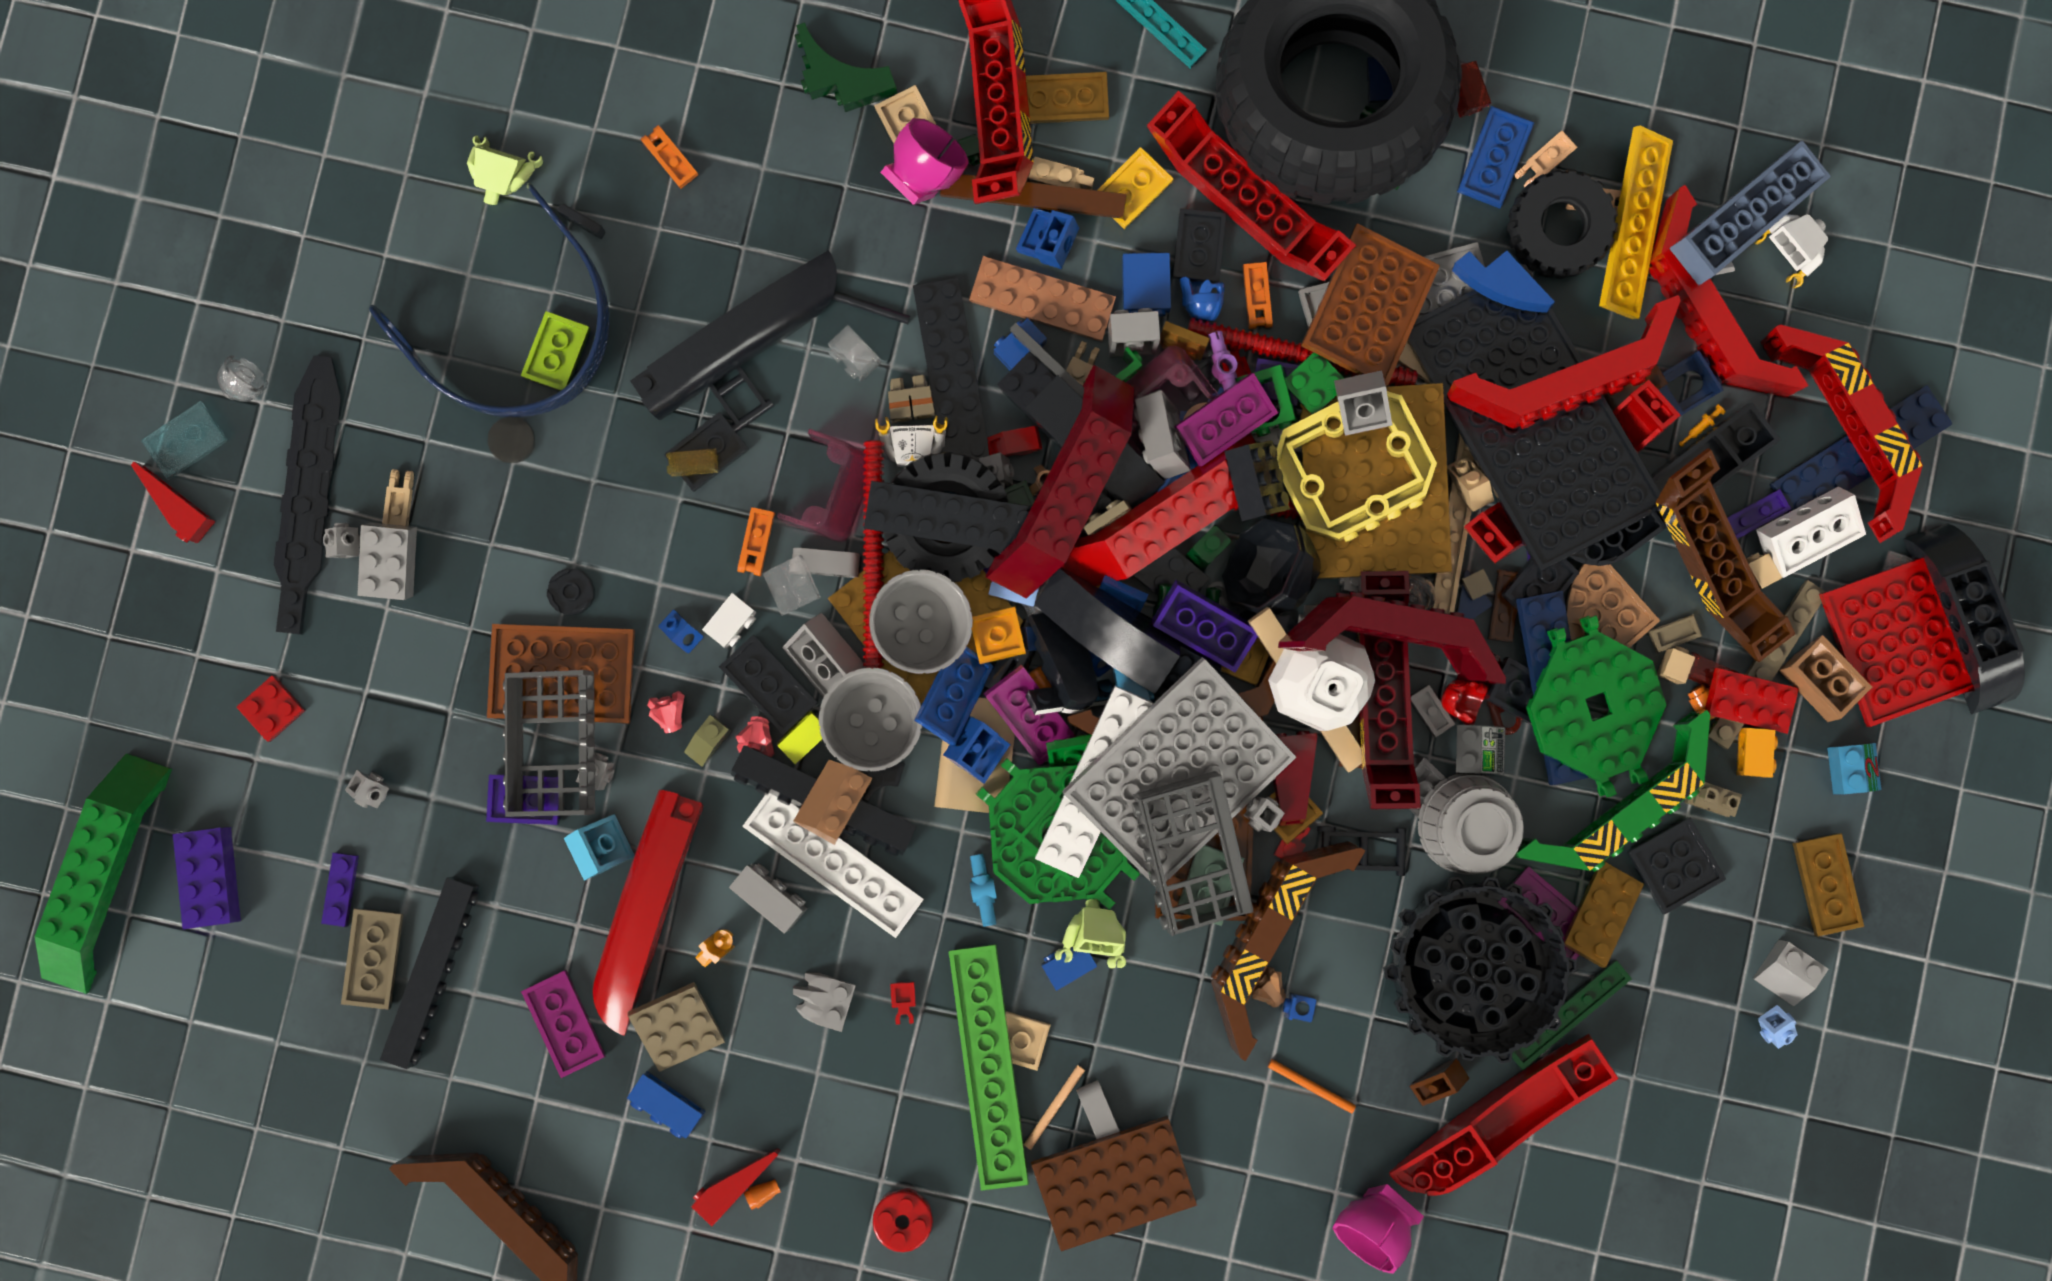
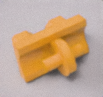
(715, 947)

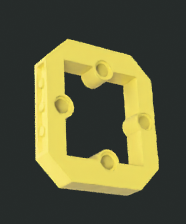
(1346, 527)

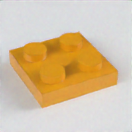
(997, 635)

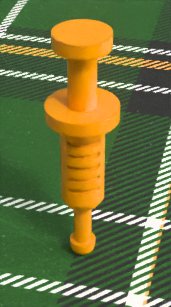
(1703, 424)

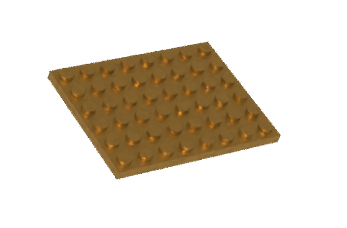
(1360, 467)

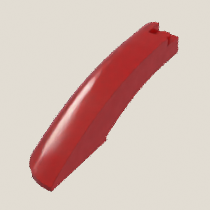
(643, 907)
(1505, 1119)

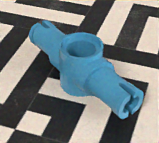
(983, 890)

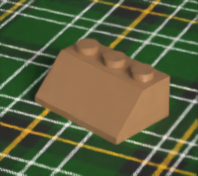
(1825, 679)
(832, 800)

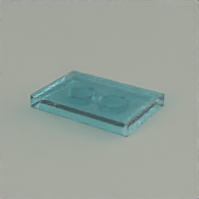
(184, 440)

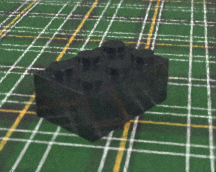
(1257, 480)

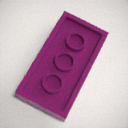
(1226, 419)
(1030, 729)
(1540, 891)
(563, 1024)

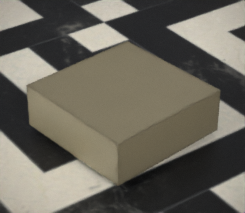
(1477, 584)

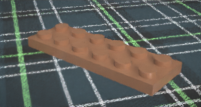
(1042, 299)

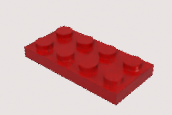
(1751, 700)

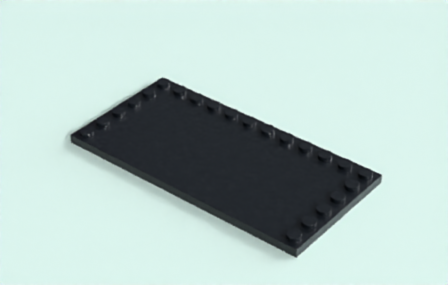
(1560, 478)

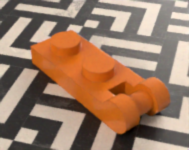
(670, 157)
(1257, 294)
(756, 540)

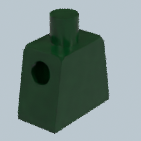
(1208, 548)

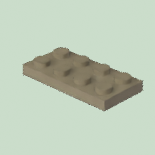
(372, 959)

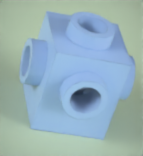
(1777, 1027)

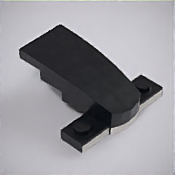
(1068, 671)

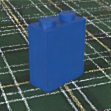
(1146, 282)

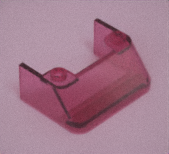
(1172, 365)
(845, 498)

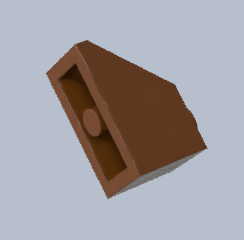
(1440, 1082)

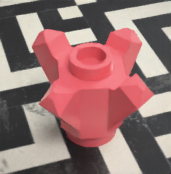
(667, 711)
(756, 736)

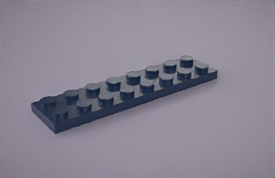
(1840, 463)
(1536, 617)

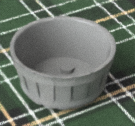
(920, 621)
(870, 719)
(1470, 824)

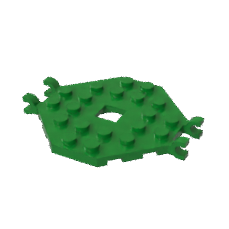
(1562, 715)
(1016, 829)

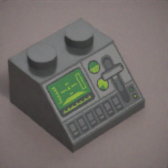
(1480, 749)

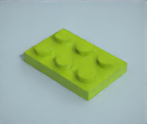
(555, 351)

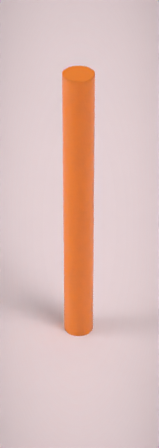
(1312, 1086)

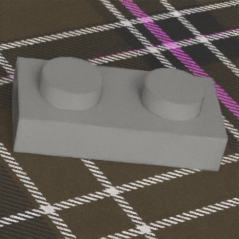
(1431, 711)

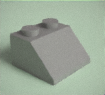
(1363, 402)
(1790, 972)

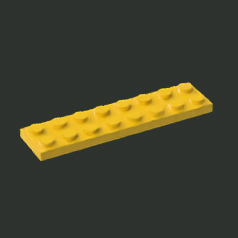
(1637, 222)

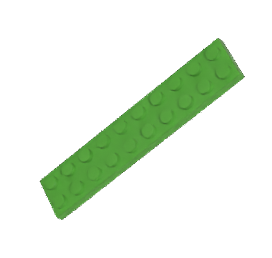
(988, 1067)

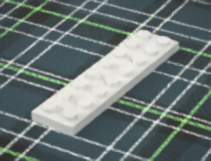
(1071, 832)
(835, 866)

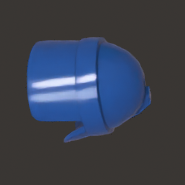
(1200, 300)

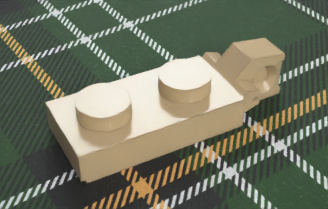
(1059, 174)

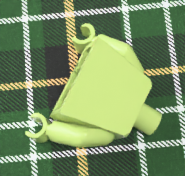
(498, 170)
(1095, 932)

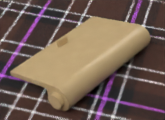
(957, 787)

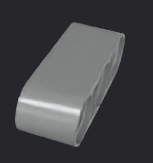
(830, 562)
(1097, 1110)

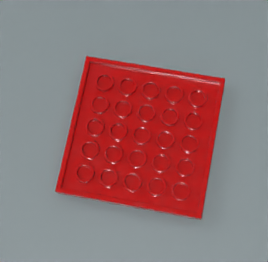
(1897, 641)

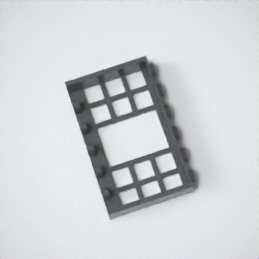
(514, 743)
(1229, 845)

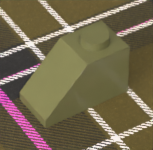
(707, 740)

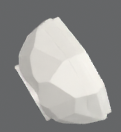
(1303, 682)

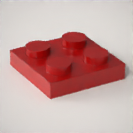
(270, 708)

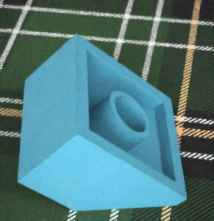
(599, 847)

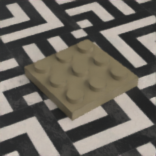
(676, 1026)

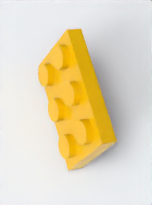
(1141, 181)

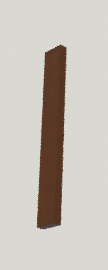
(1050, 198)

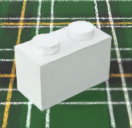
(730, 621)

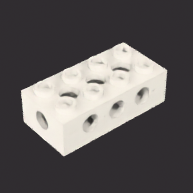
(1812, 531)

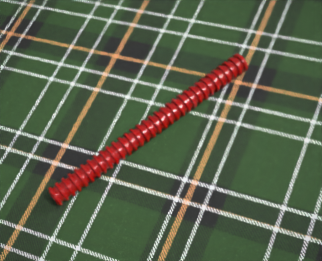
(1282, 349)
(873, 551)

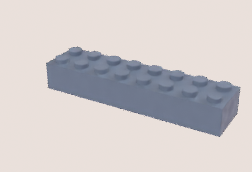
(1750, 213)

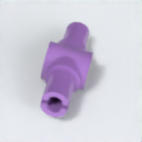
(1222, 355)

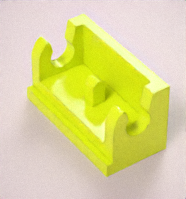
(801, 738)

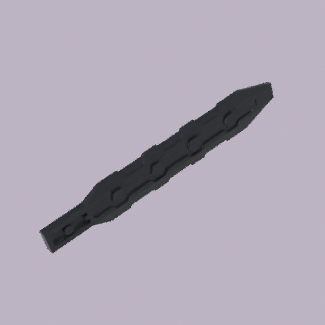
(306, 490)

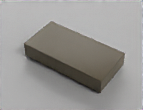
(1674, 633)

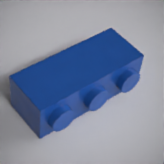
(665, 1105)

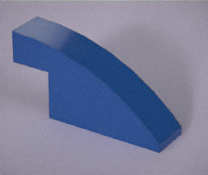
(1503, 282)

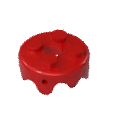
(906, 1203)

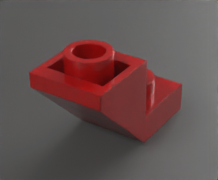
(1015, 442)

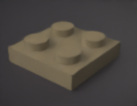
(1098, 522)

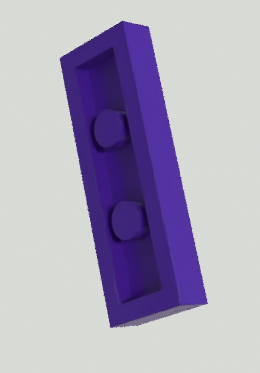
(1758, 513)
(340, 889)

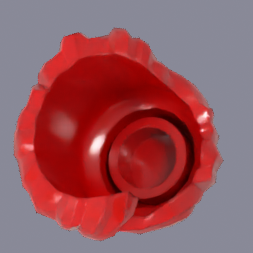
(1464, 700)

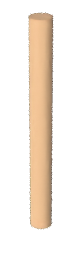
(1054, 1107)

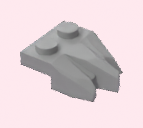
(825, 1000)

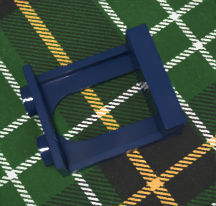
(1711, 382)

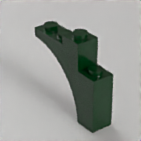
(827, 75)

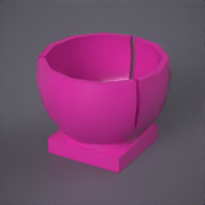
(916, 162)
(1378, 1228)

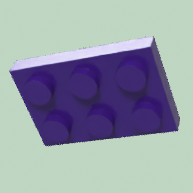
(496, 797)

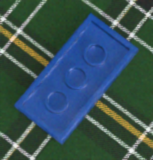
(1495, 157)
(953, 696)

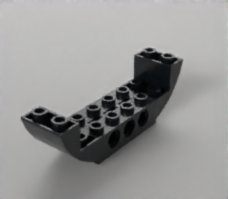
(1974, 614)

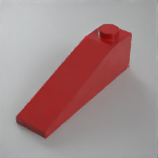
(179, 512)
(721, 1195)

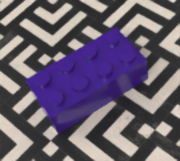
(1205, 626)
(206, 877)

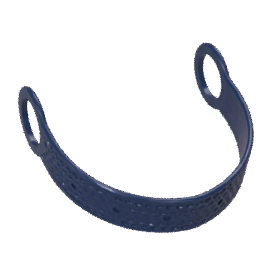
(553, 402)

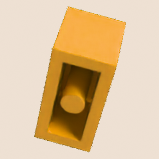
(1756, 752)

